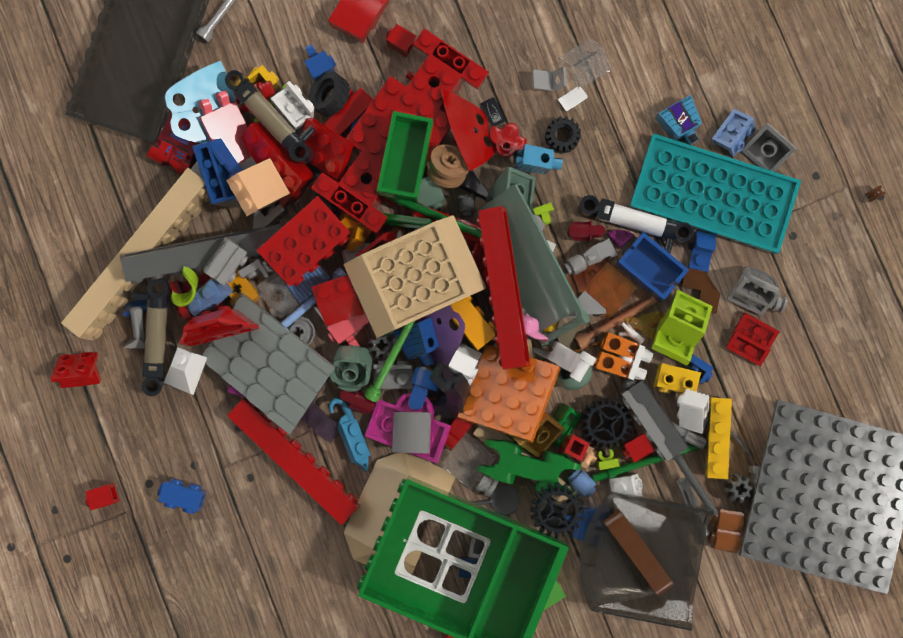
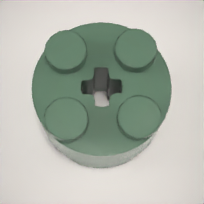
(351, 367)

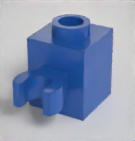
(318, 63)

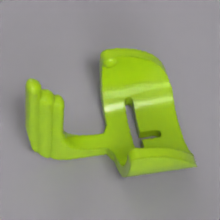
(185, 299)

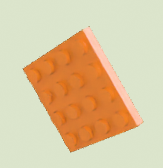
(509, 399)

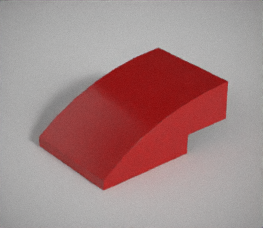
(357, 17)

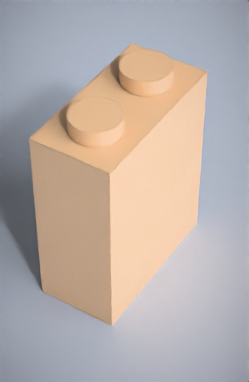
(258, 186)

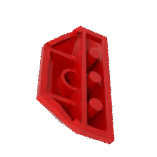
(215, 326)

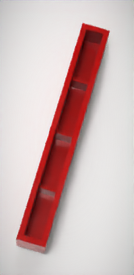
(504, 288)
(295, 461)

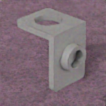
(548, 80)

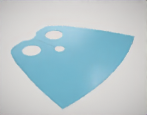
(195, 88)

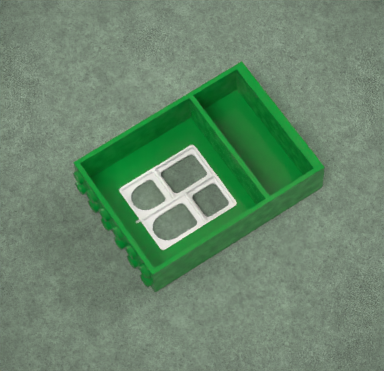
(506, 583)

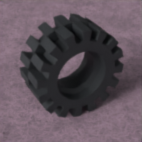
(567, 124)

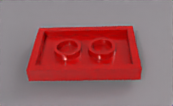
(329, 149)

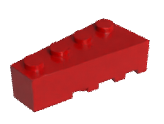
(264, 146)

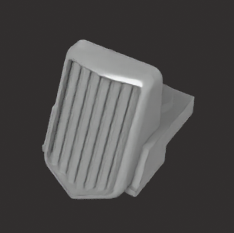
(755, 291)

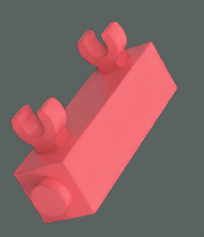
(346, 329)

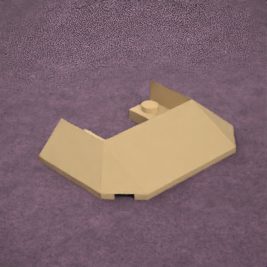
(378, 496)

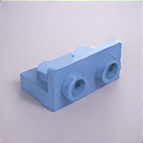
(735, 132)

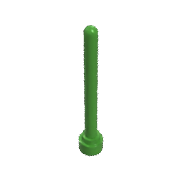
(373, 392)

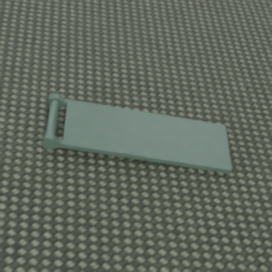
(540, 279)

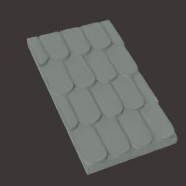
(270, 366)

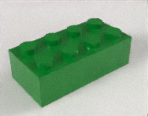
(405, 156)

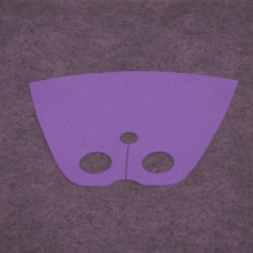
(447, 338)

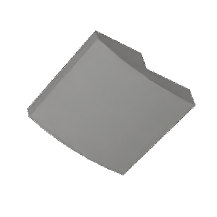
(411, 432)

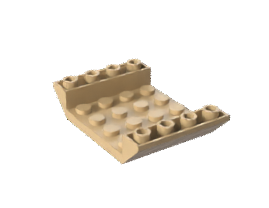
(414, 275)

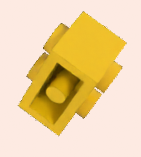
(676, 379)

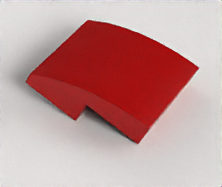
(752, 339)

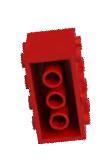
(304, 242)

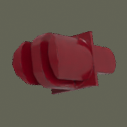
(585, 231)
(358, 402)

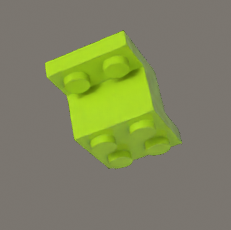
(682, 327)

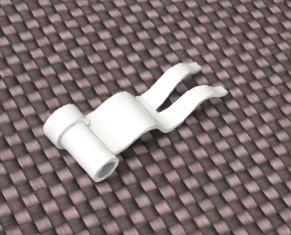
(568, 359)

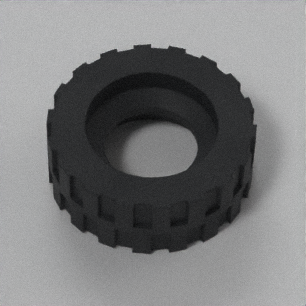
(337, 98)

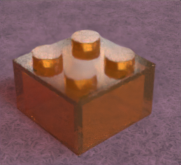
(609, 289)

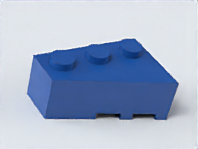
(216, 167)

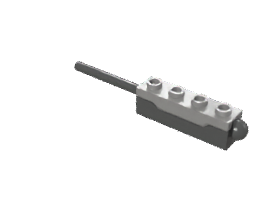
(661, 431)

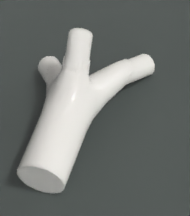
(630, 332)

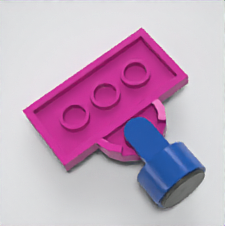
(381, 422)

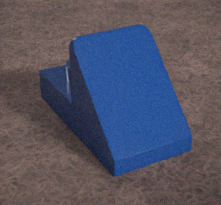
(702, 249)

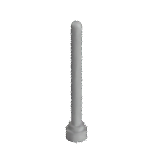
(205, 32)

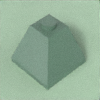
(511, 177)
(430, 194)

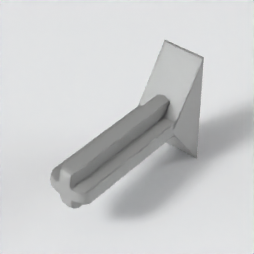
(138, 329)

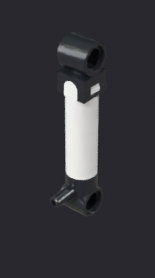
(608, 211)

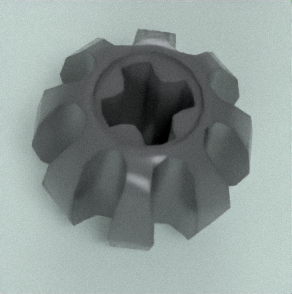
(377, 342)
(741, 482)

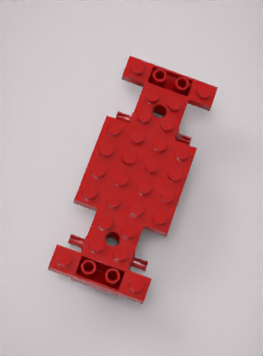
(372, 129)

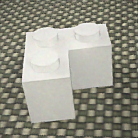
(465, 361)

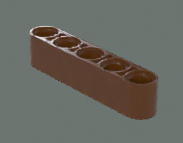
(638, 552)

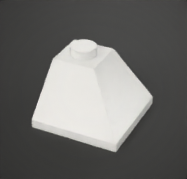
(185, 370)

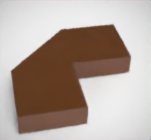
(700, 281)

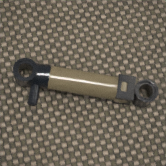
(255, 101)
(155, 335)

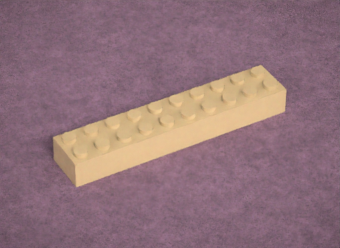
(158, 230)

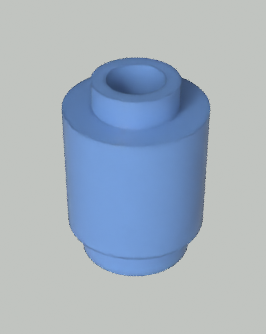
(582, 483)

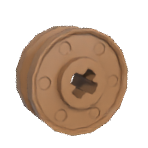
(447, 166)

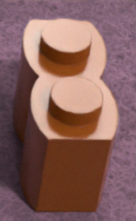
(726, 530)

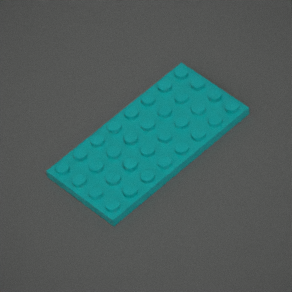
(715, 193)

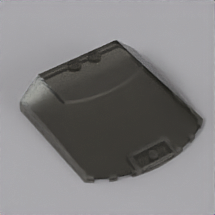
(675, 538)

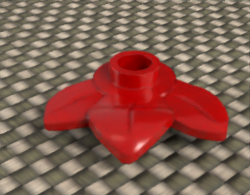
(507, 137)

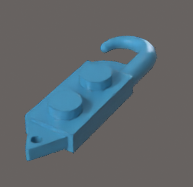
(351, 435)

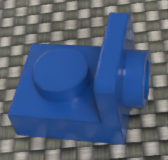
(699, 365)

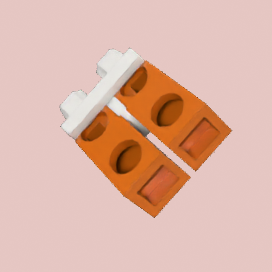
(628, 360)

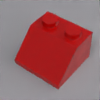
(337, 300)

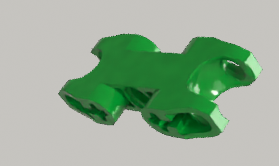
(514, 463)

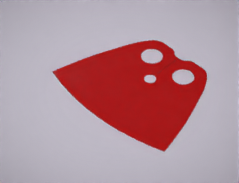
(462, 121)

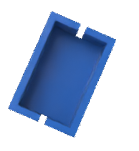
(652, 267)

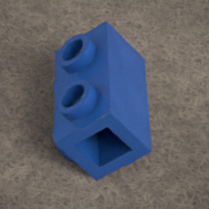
(175, 494)

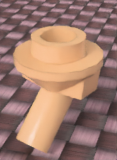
(589, 458)

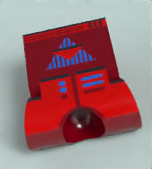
(172, 149)

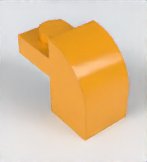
(358, 231)

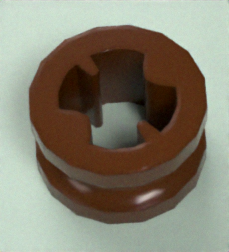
(875, 193)

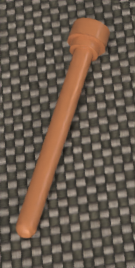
(583, 340)

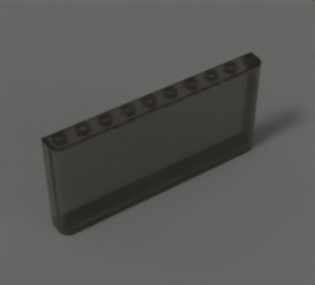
(133, 63)

